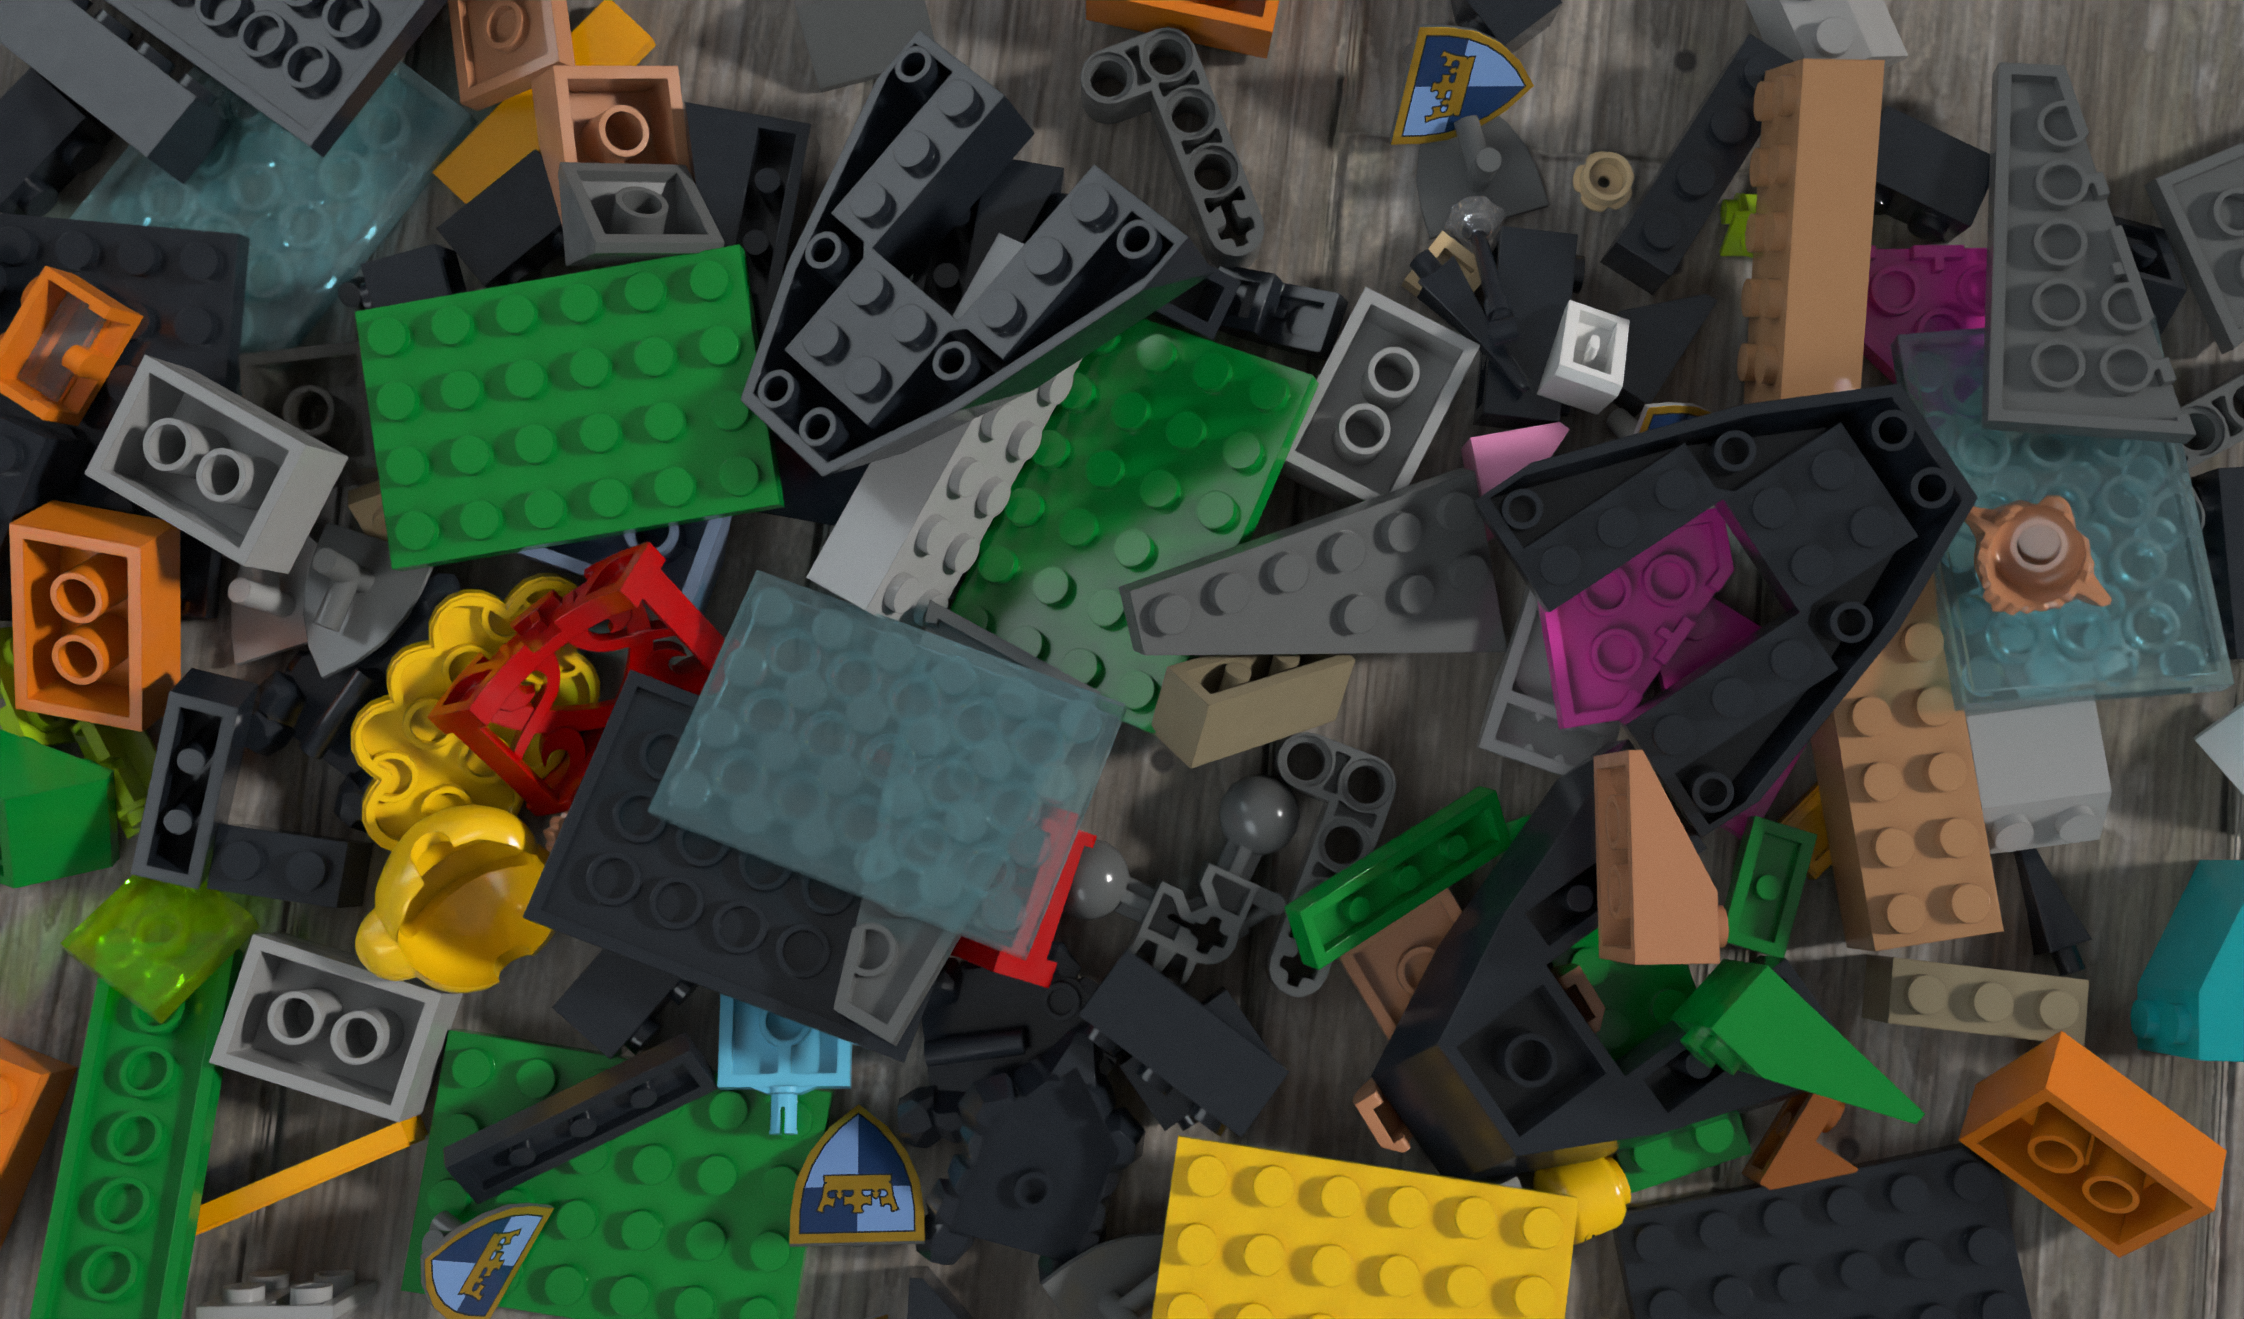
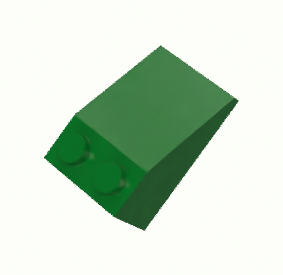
(1759, 1025)

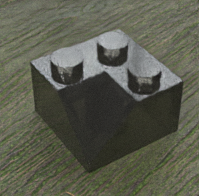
(321, 395)

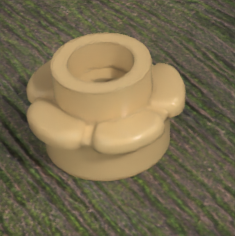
(1615, 170)

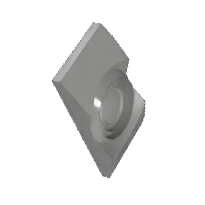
(1522, 710)

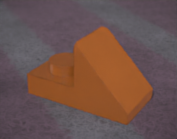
(1789, 1147)

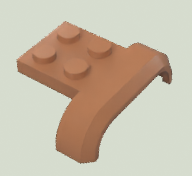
(506, 46)
(1386, 976)

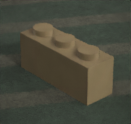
(1245, 701)
(1974, 999)

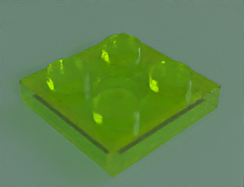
(159, 941)

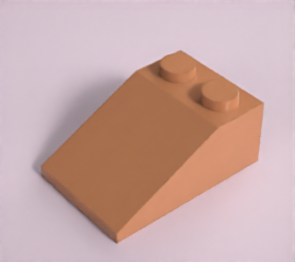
(609, 117)
(1650, 879)

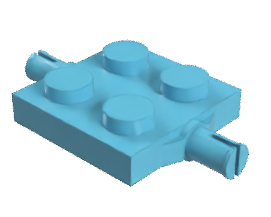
(778, 1059)

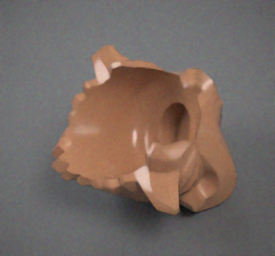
(2033, 557)

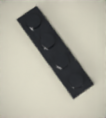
(580, 1118)

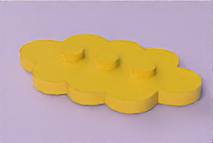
(411, 759)

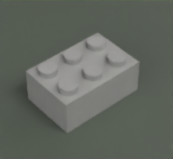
(1377, 402)
(216, 465)
(334, 1028)

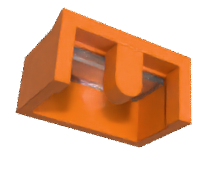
(62, 346)

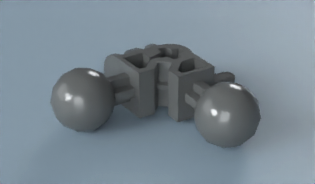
(1258, 820)

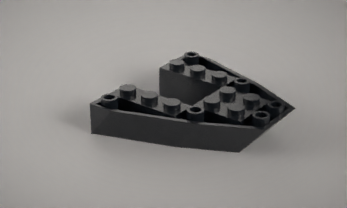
(759, 192)
(871, 363)
(1835, 506)
(1496, 1056)

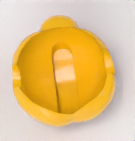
(455, 901)

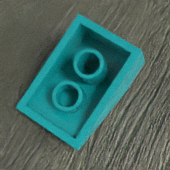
(2195, 978)

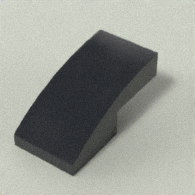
(1283, 314)

